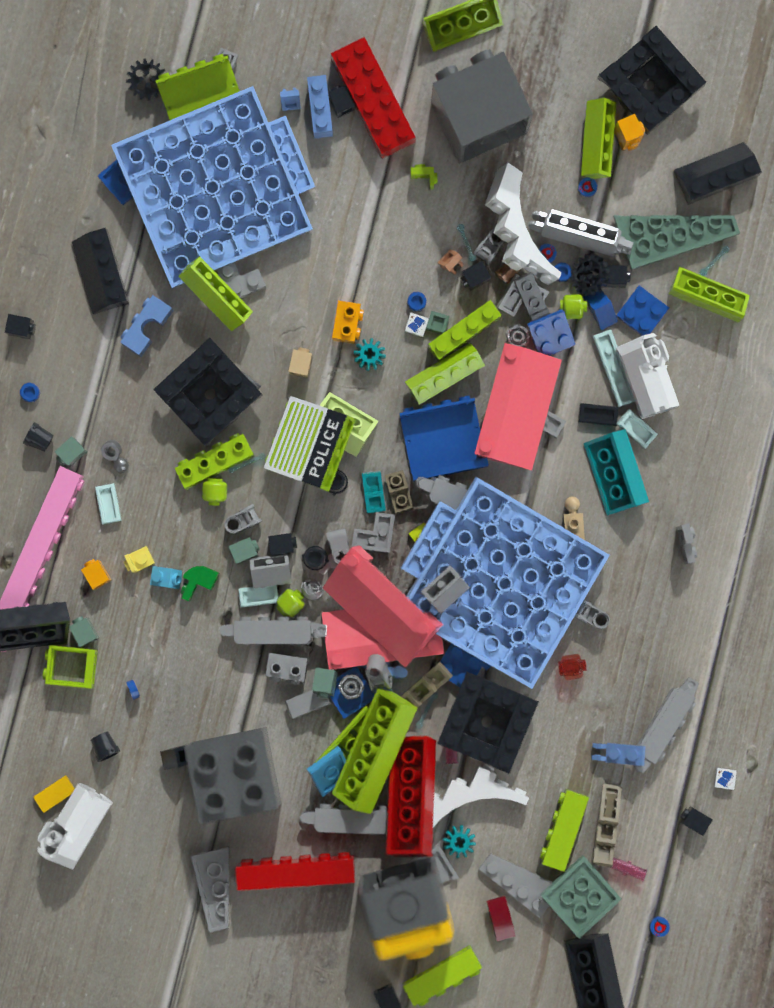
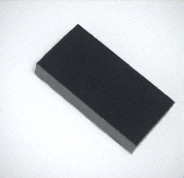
(598, 414)

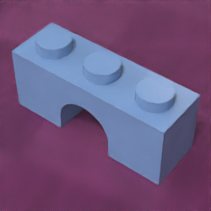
(320, 106)
(153, 310)

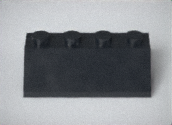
(717, 172)
(100, 271)
(34, 626)
(594, 971)

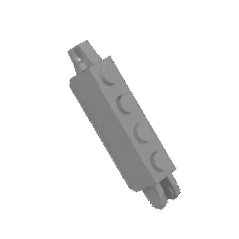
(580, 232)
(441, 490)
(274, 632)
(666, 721)
(347, 820)

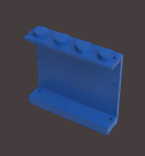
(442, 438)

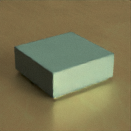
(437, 322)

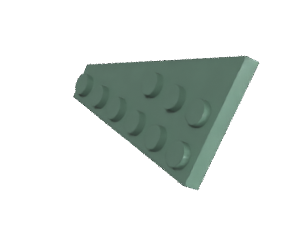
(670, 235)

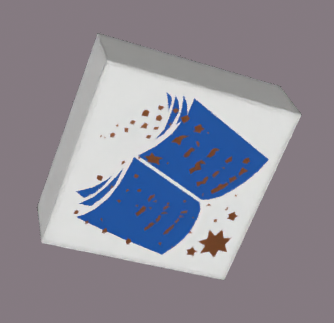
(416, 325)
(725, 778)

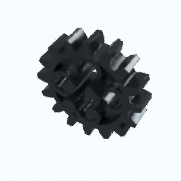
(135, 80)
(597, 266)

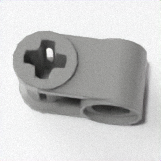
(489, 247)
(243, 519)
(338, 543)
(590, 615)
(378, 672)

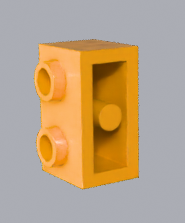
(629, 132)
(346, 322)

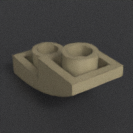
(399, 492)

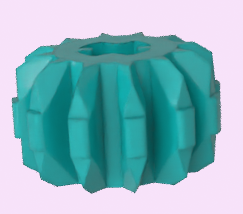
(375, 350)
(466, 843)

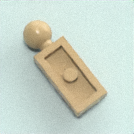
(574, 521)

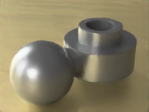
(120, 464)

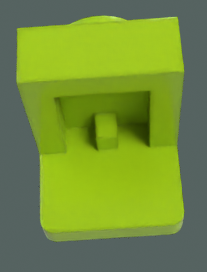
(420, 171)

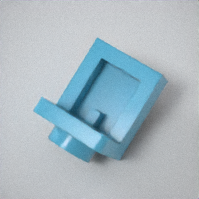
(166, 577)

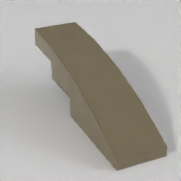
(427, 685)
(607, 825)

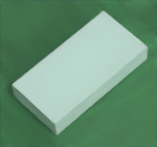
(637, 428)
(108, 504)
(257, 596)

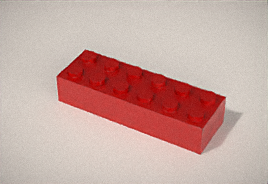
(373, 98)
(412, 798)
(295, 872)

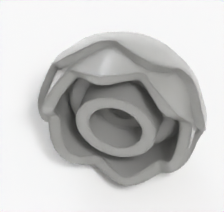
(518, 330)
(312, 590)
(357, 688)

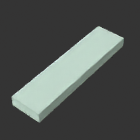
(613, 367)

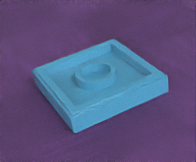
(327, 771)

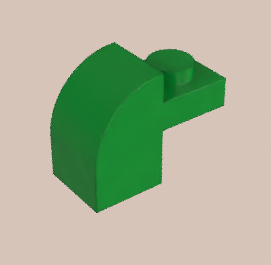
(198, 576)

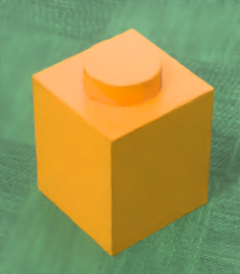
(95, 574)

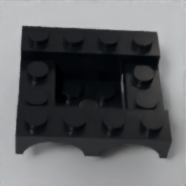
(669, 71)
(205, 370)
(510, 721)

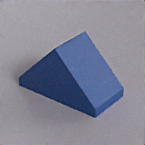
(601, 309)

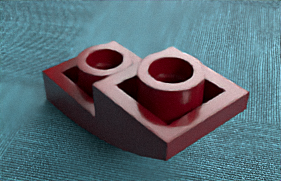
(500, 918)

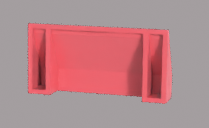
(518, 407)
(380, 606)
(352, 645)

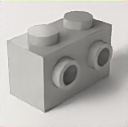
(270, 570)
(445, 589)
(286, 667)

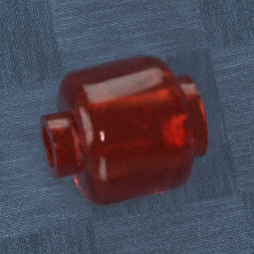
(572, 666)

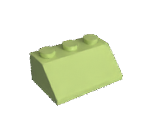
(362, 427)

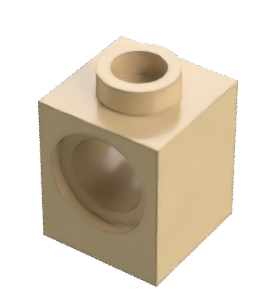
(300, 362)

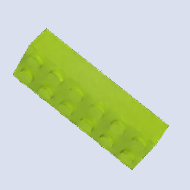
(374, 751)

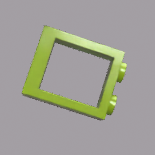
(90, 671)

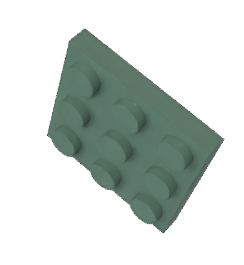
(580, 896)

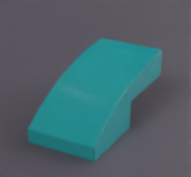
(373, 492)

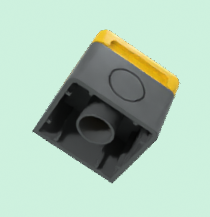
(407, 910)

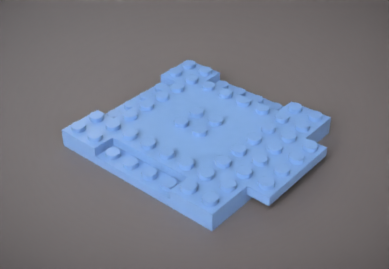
(217, 183)
(520, 574)

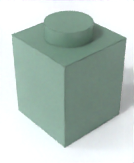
(70, 452)
(244, 550)
(83, 631)
(324, 682)

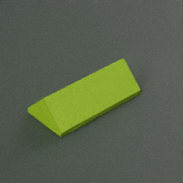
(461, 22)
(709, 294)
(347, 737)

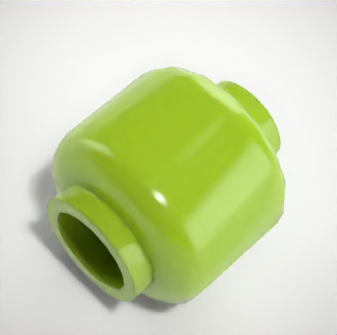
(573, 306)
(214, 491)
(290, 603)

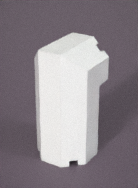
(648, 375)
(74, 828)

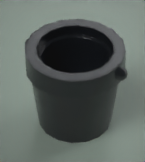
(38, 437)
(339, 483)
(315, 558)
(104, 746)

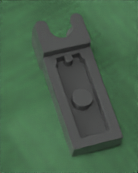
(531, 296)

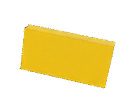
(54, 794)

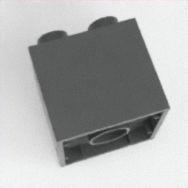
(480, 105)
(233, 775)

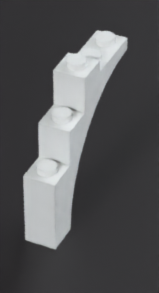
(510, 227)
(481, 787)

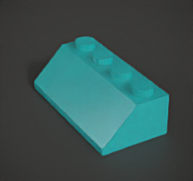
(616, 472)

